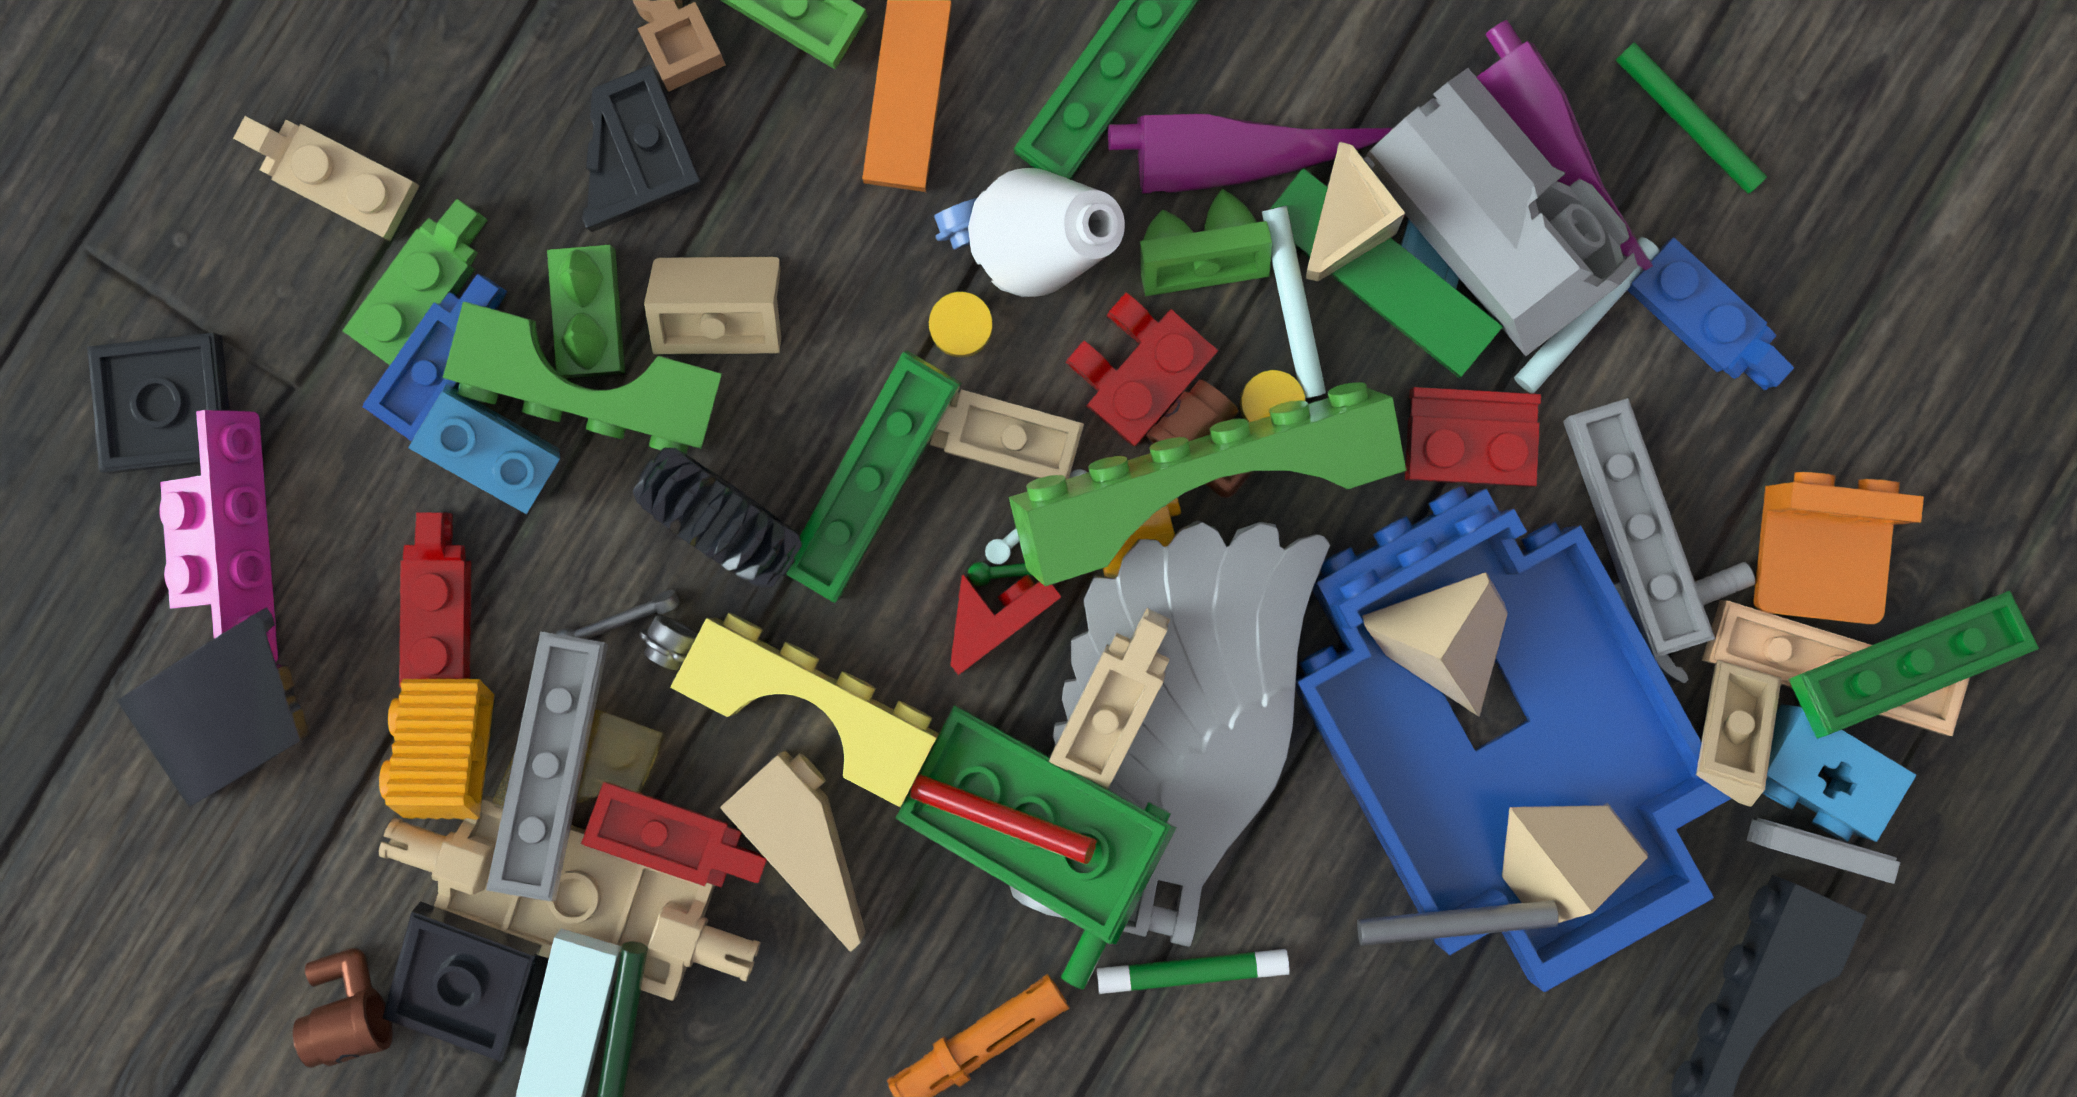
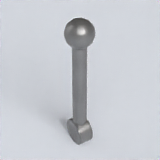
(661, 604)

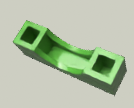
(503, 356)

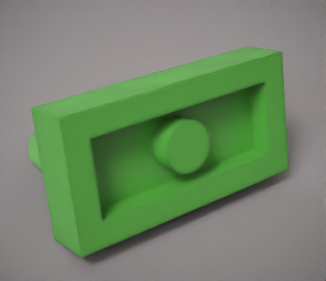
(1226, 252)
(586, 311)

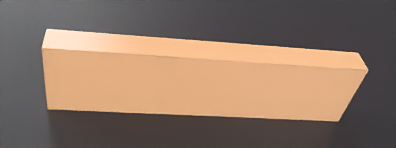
(1791, 648)

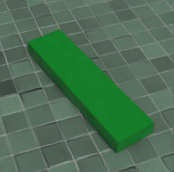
(1101, 83)
(1397, 286)
(872, 475)
(1913, 664)

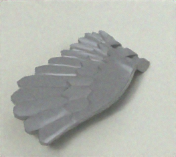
(1226, 695)

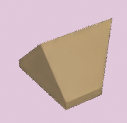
(1354, 215)
(1446, 637)
(1568, 856)

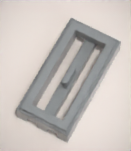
(1823, 850)

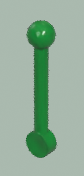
(981, 573)

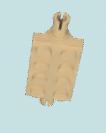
(594, 898)

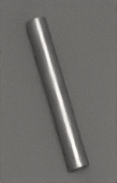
(1457, 922)

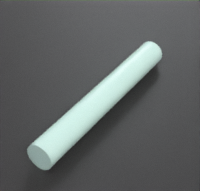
(1294, 302)
(1565, 340)

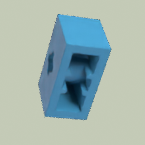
(485, 449)
(1863, 783)

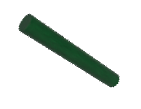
(622, 1019)

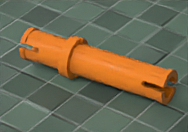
(989, 1036)

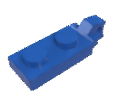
(1709, 316)
(417, 372)

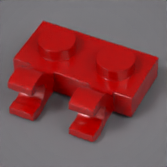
(1152, 375)

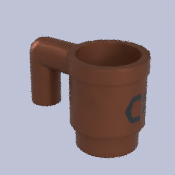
(1192, 419)
(347, 1025)

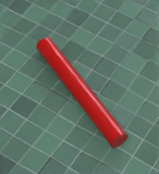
(1003, 819)

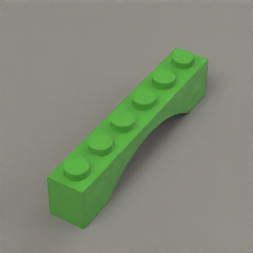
(1086, 519)

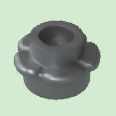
(667, 642)

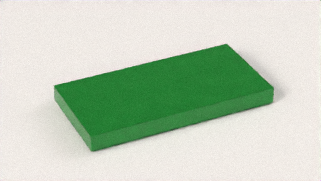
(1014, 774)

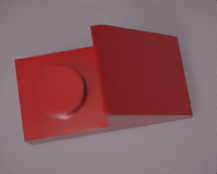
(981, 630)

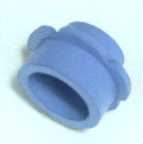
(954, 224)

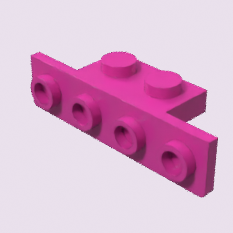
(220, 525)

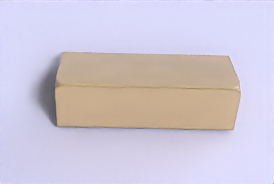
(1739, 731)

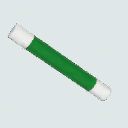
(1193, 971)

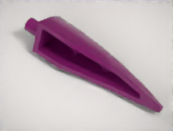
(1542, 111)
(1220, 151)

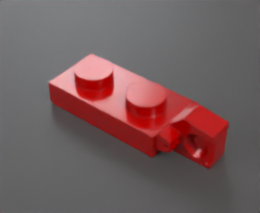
(435, 603)
(668, 838)

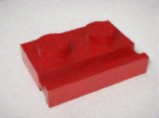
(1473, 437)

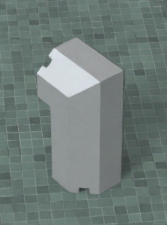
(1499, 214)

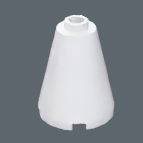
(1041, 230)

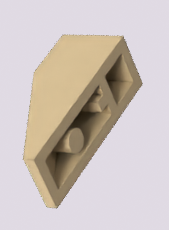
(796, 832)

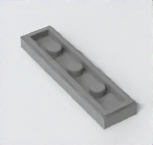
(1638, 528)
(547, 767)

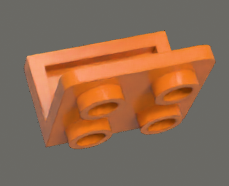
(1829, 547)

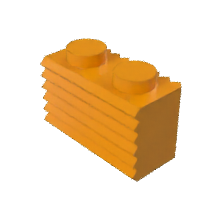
(438, 748)

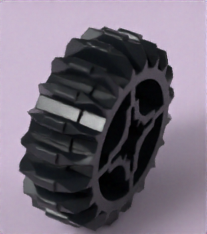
(717, 518)

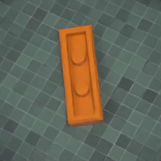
(907, 93)

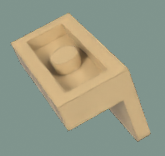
(714, 305)

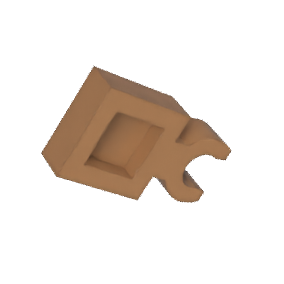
(678, 41)

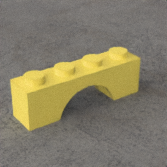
(734, 667)

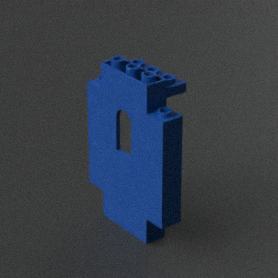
(1593, 733)

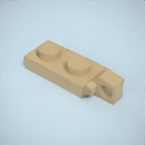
(331, 175)
(1008, 436)
(1114, 703)

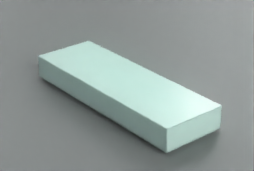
(569, 1016)

